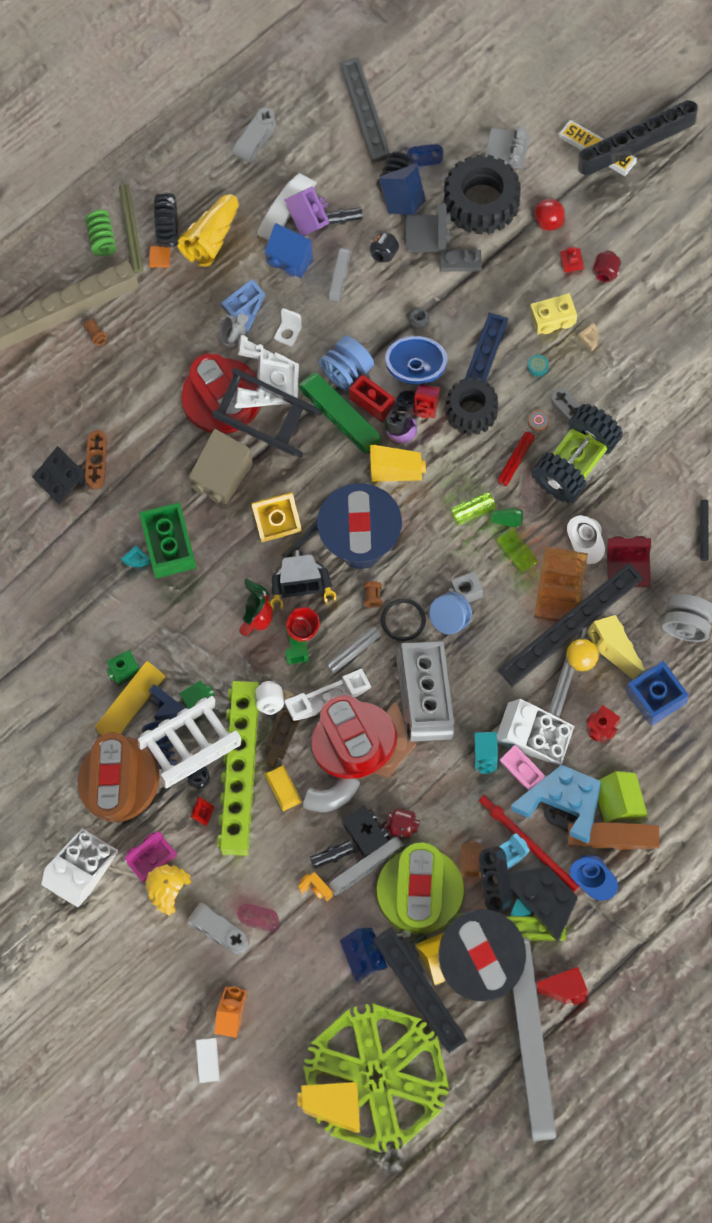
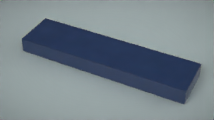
(487, 347)

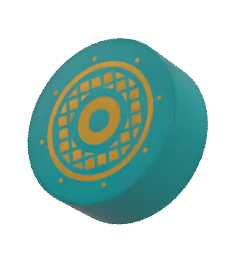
(538, 365)

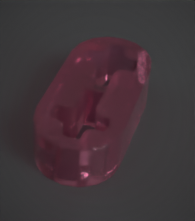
(257, 922)

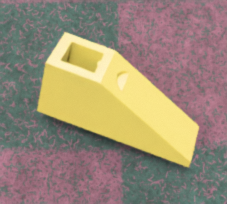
(615, 646)

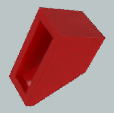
(564, 987)

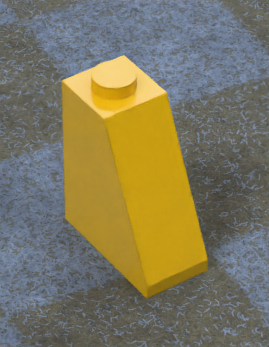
(395, 464)
(332, 1104)

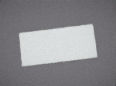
(207, 1060)

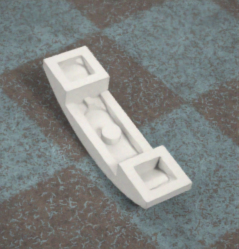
(278, 211)
(311, 704)

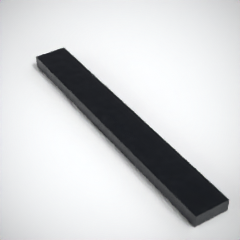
(570, 625)

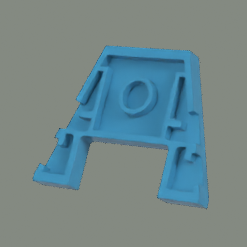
(568, 792)

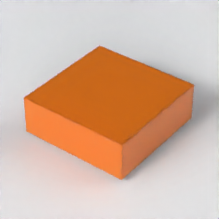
(160, 257)

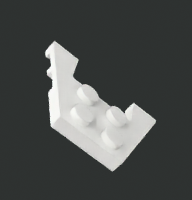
(273, 370)

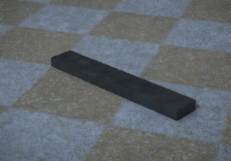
(419, 990)

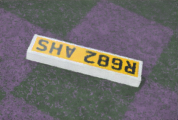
(582, 138)

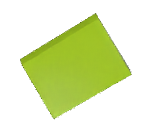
(620, 797)

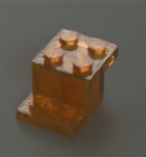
(560, 583)

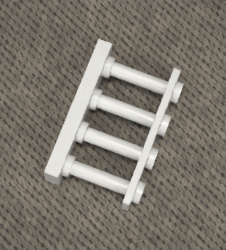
(190, 763)

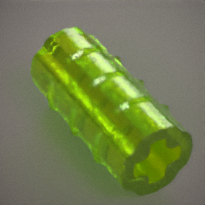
(473, 508)

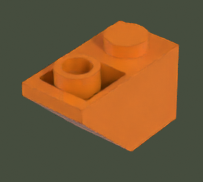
(230, 1011)

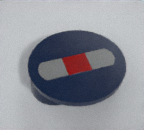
(359, 524)

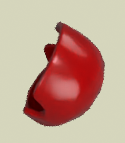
(549, 214)
(302, 624)

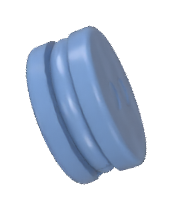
(450, 613)

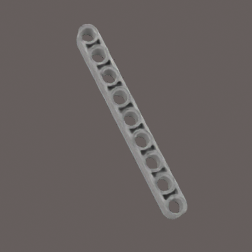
(533, 1053)

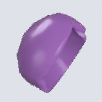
(405, 436)

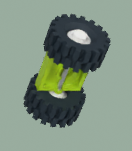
(566, 468)

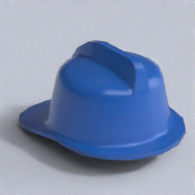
(594, 877)

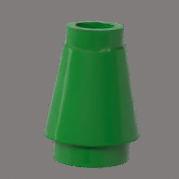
(508, 517)

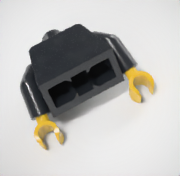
(299, 577)

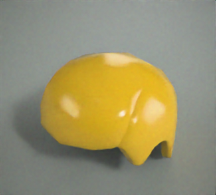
(582, 655)

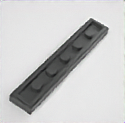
(365, 109)

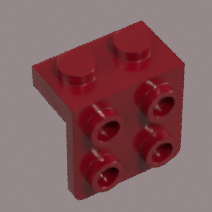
(630, 550)

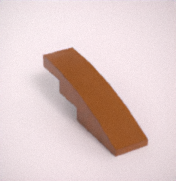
(619, 836)

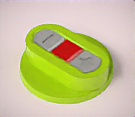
(420, 889)

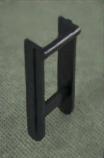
(289, 423)

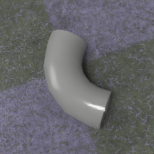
(332, 798)

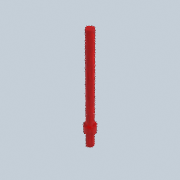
(498, 814)

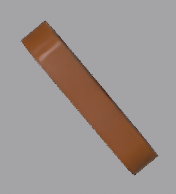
(101, 467)

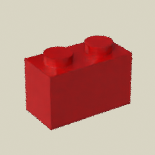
(371, 398)

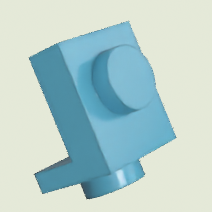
(514, 849)

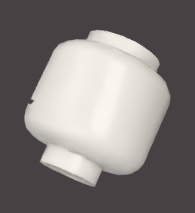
(269, 697)

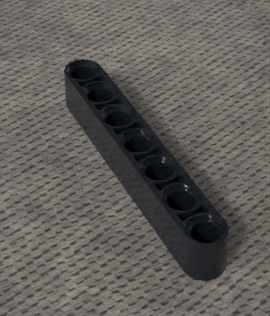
(637, 137)

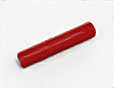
(515, 459)

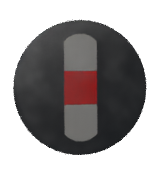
(481, 955)

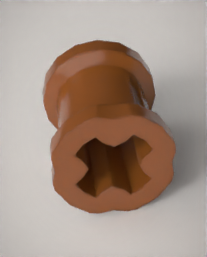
(372, 594)

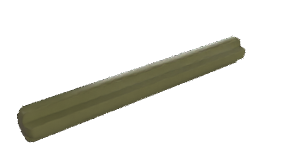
(131, 230)

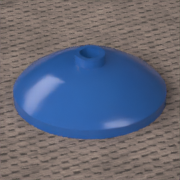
(416, 360)

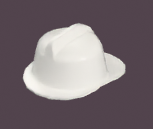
(586, 537)

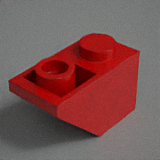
(427, 401)

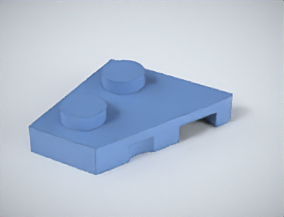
(246, 301)

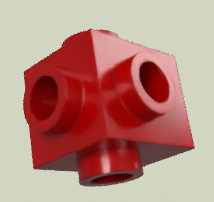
(602, 725)

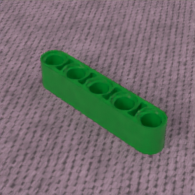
(339, 412)

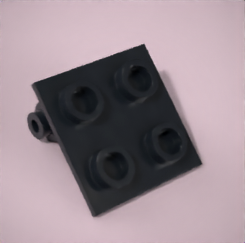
(59, 475)

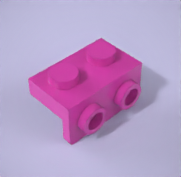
(149, 855)

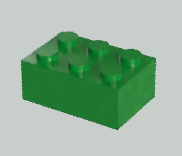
(167, 540)

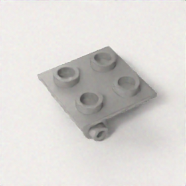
(509, 146)

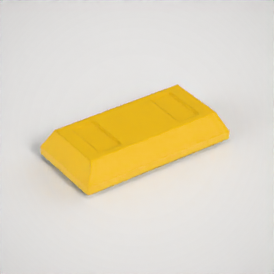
(283, 787)

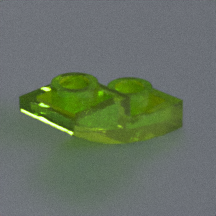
(516, 551)

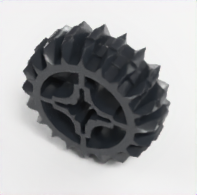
(166, 219)

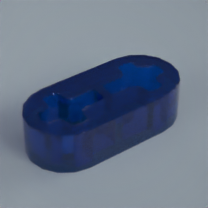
(425, 154)

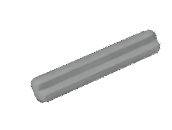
(353, 649)

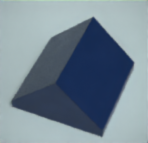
(403, 190)

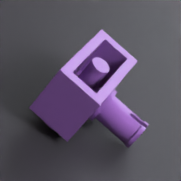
(307, 210)

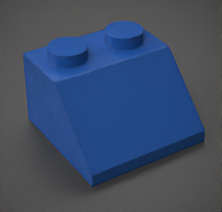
(289, 251)

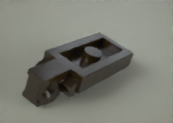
(280, 737)

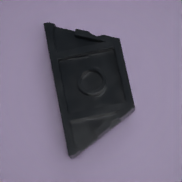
(544, 898)

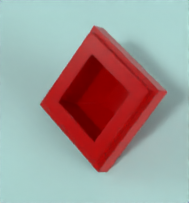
(202, 811)

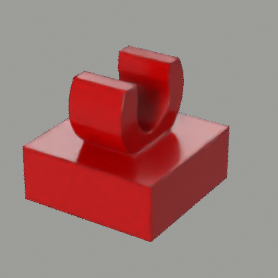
(571, 259)

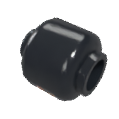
(384, 247)

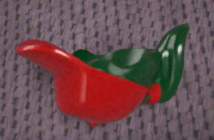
(258, 609)

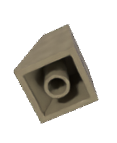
(221, 467)

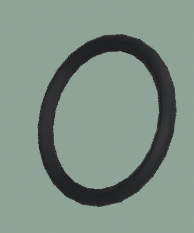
(406, 638)

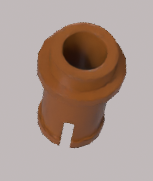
(98, 336)

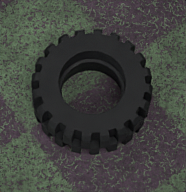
(482, 172)

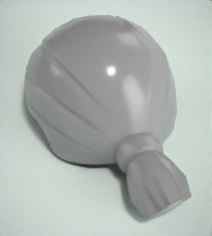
(232, 329)

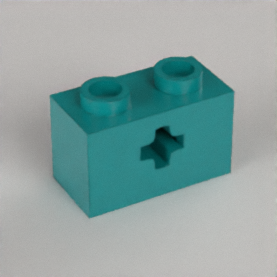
(485, 752)

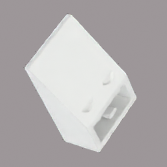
(534, 732)
(78, 867)

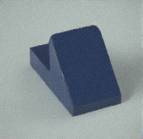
(169, 708)

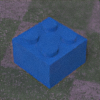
(657, 693)

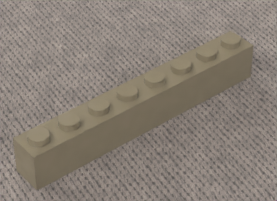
(66, 304)

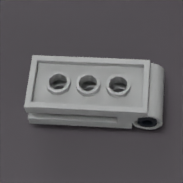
(420, 722)

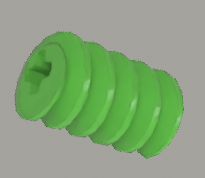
(100, 233)

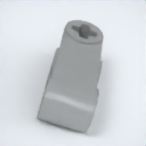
(255, 135)
(218, 929)

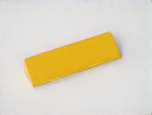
(130, 700)

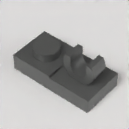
(461, 260)

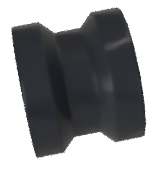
(203, 775)

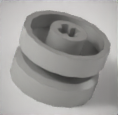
(688, 618)

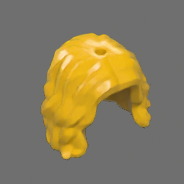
(163, 894)

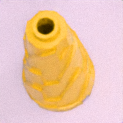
(207, 234)

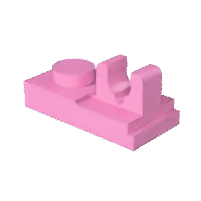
(522, 768)

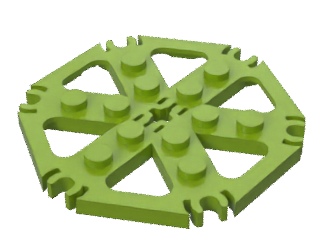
(392, 1062)

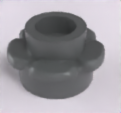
(419, 312)

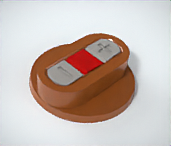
(118, 778)

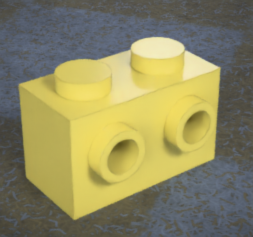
(553, 314)

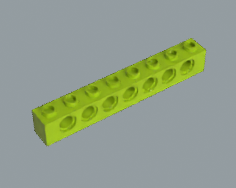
(239, 843)

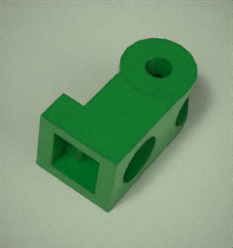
(298, 651)

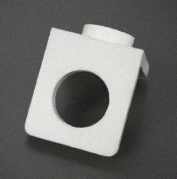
(292, 322)

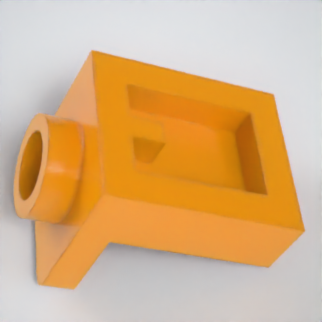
(319, 888)

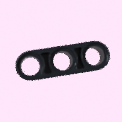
(500, 869)

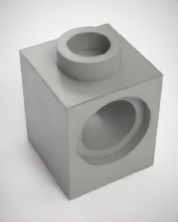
(471, 581)

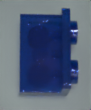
(362, 953)

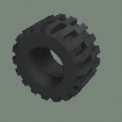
(471, 391)

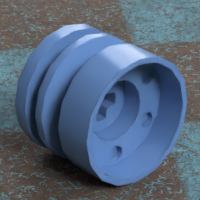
(346, 362)

